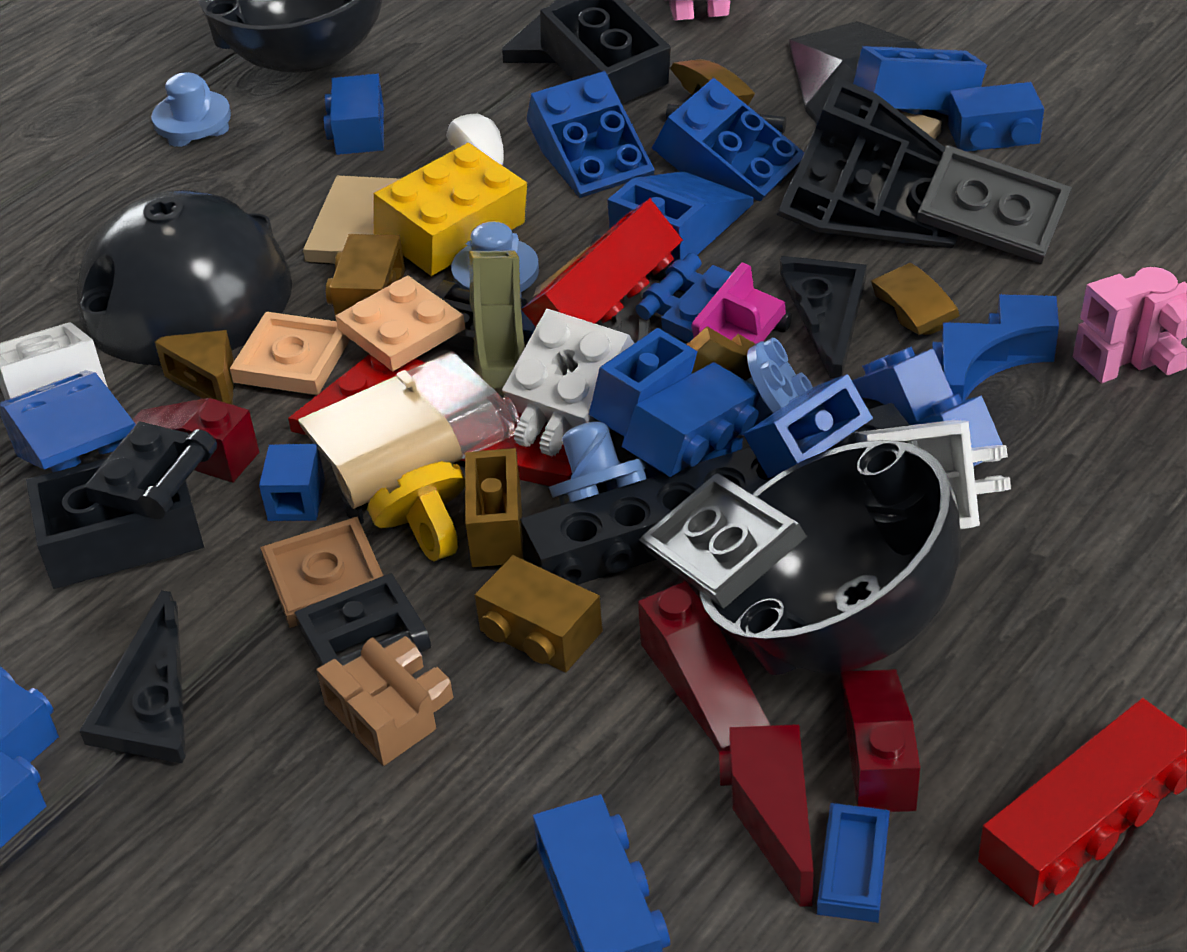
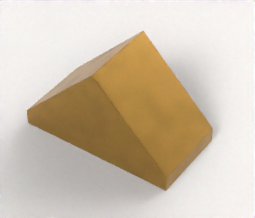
(199, 363)

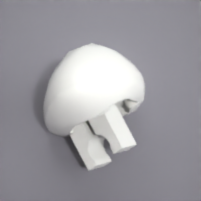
(478, 132)

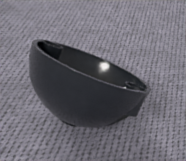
(290, 33)
(179, 269)
(859, 576)

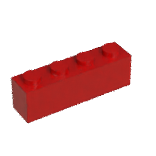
(610, 268)
(1086, 803)

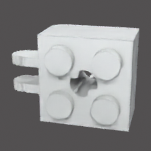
(559, 376)
(952, 448)

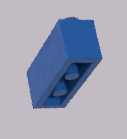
(917, 77)
(691, 419)
(595, 882)

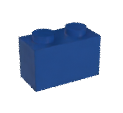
(355, 114)
(995, 116)
(636, 375)
(808, 425)

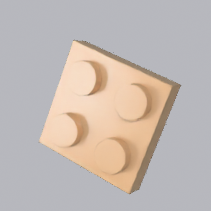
(400, 322)
(290, 353)

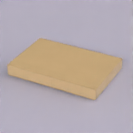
(345, 212)

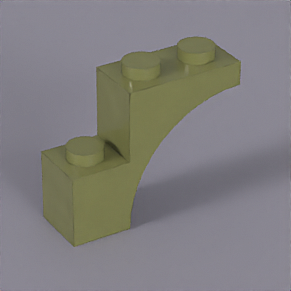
(496, 313)

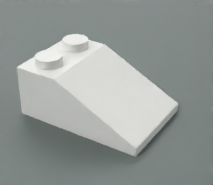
(46, 358)

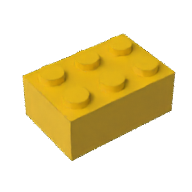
(445, 202)

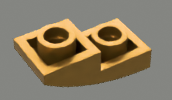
(697, 73)
(916, 298)
(723, 351)

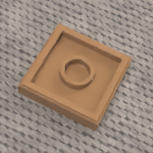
(319, 565)

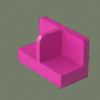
(740, 309)

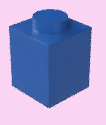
(292, 482)

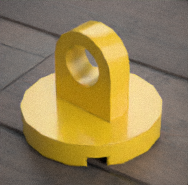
(421, 504)

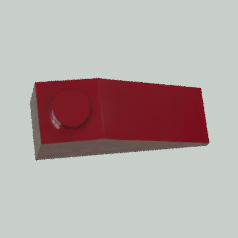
(227, 424)
(698, 662)
(881, 740)
(771, 799)

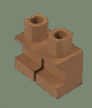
(382, 699)

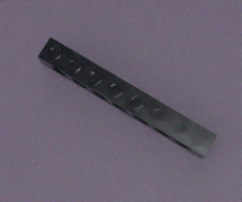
(604, 530)

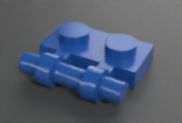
(681, 312)

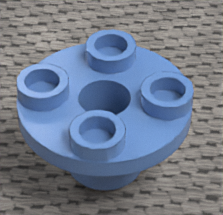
(190, 111)
(496, 237)
(774, 378)
(593, 463)

